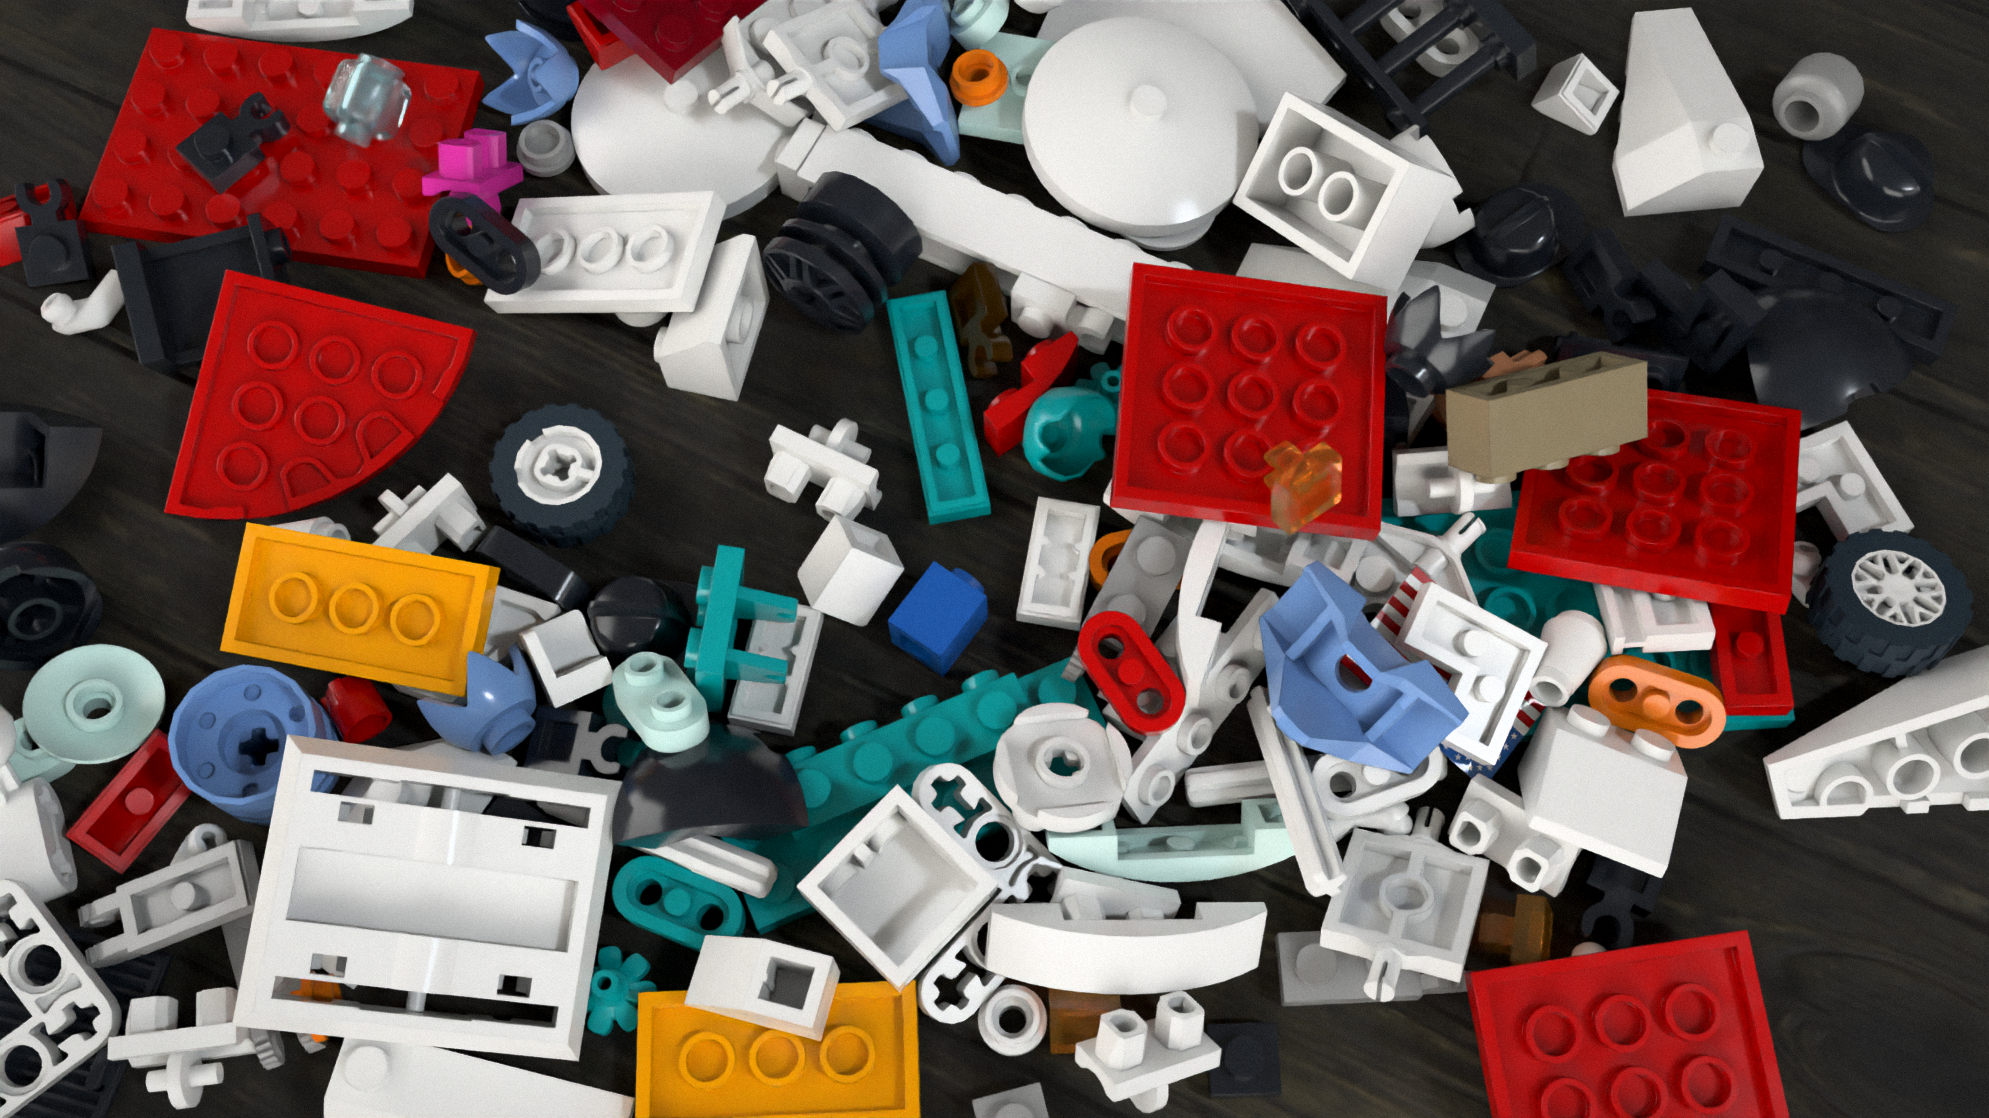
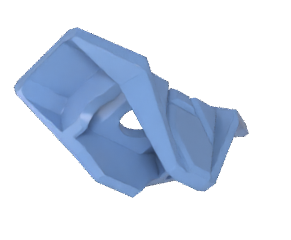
(911, 57)
(1383, 726)

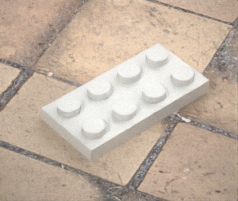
(616, 252)

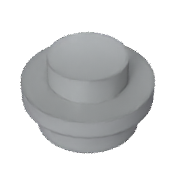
(545, 148)

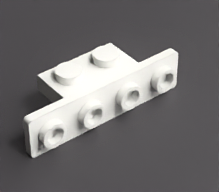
(1167, 756)

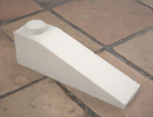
(1681, 122)

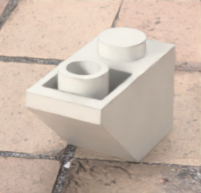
(765, 984)

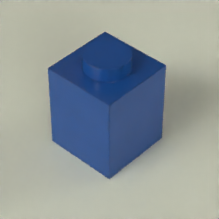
(939, 617)

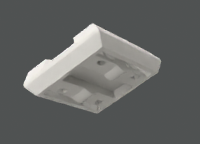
(428, 902)

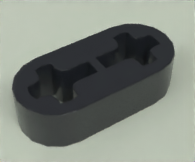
(532, 570)

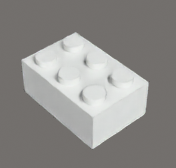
(1342, 192)

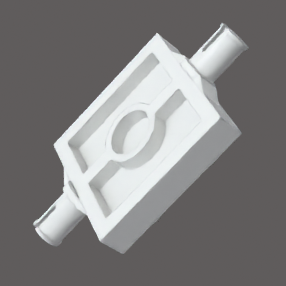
(833, 62)
(1406, 904)

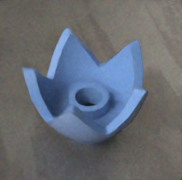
(542, 74)
(496, 707)

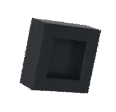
(1247, 1061)

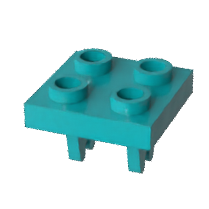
(721, 603)

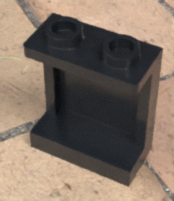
(177, 286)

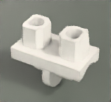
(828, 460)
(1429, 486)
(429, 518)
(1495, 825)
(1107, 897)
(155, 1041)
(1143, 1057)

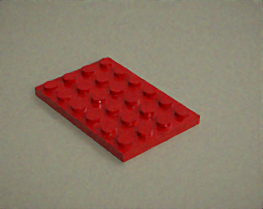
(329, 195)

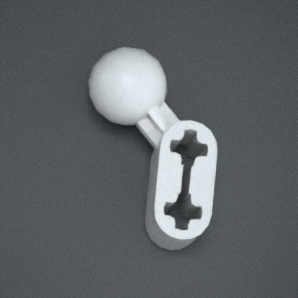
(31, 829)

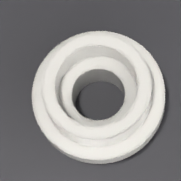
(1016, 998)

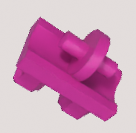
(474, 166)

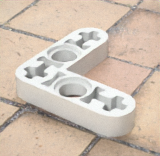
(1023, 858)
(51, 1003)

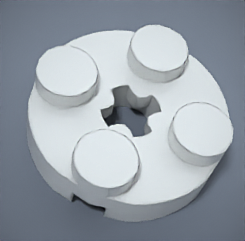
(1055, 801)

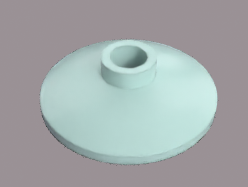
(91, 679)

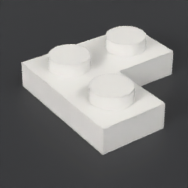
(1846, 485)
(1487, 662)

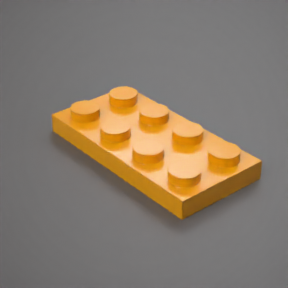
(358, 608)
(731, 1068)

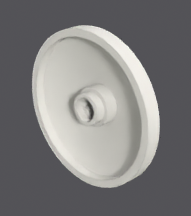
(1139, 126)
(666, 138)

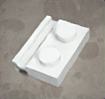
(1653, 620)

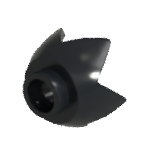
(1419, 355)

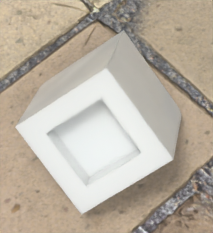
(849, 571)
(565, 658)

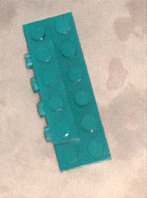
(872, 760)

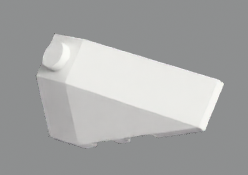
(1462, 294)
(1898, 749)
(433, 1082)

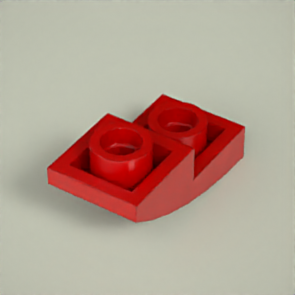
(1045, 367)

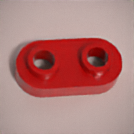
(1131, 674)

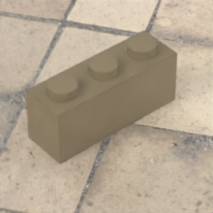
(1546, 416)

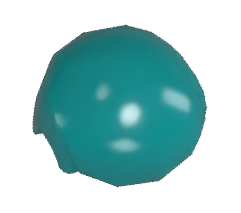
(1067, 431)

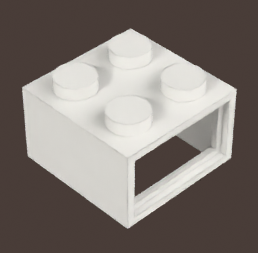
(898, 888)

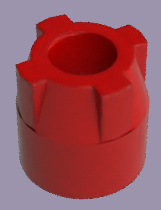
(356, 709)

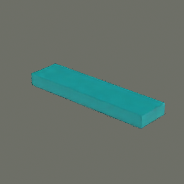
(938, 408)

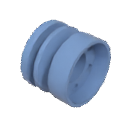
(231, 723)

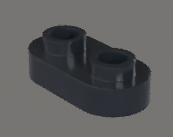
(488, 246)

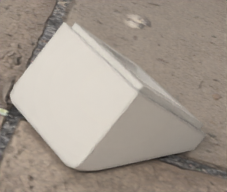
(1576, 94)

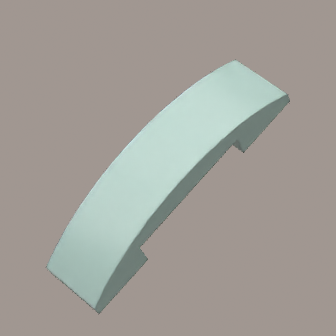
(1181, 851)

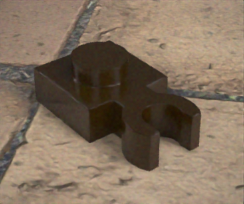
(976, 313)

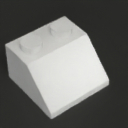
(714, 343)
(1603, 787)

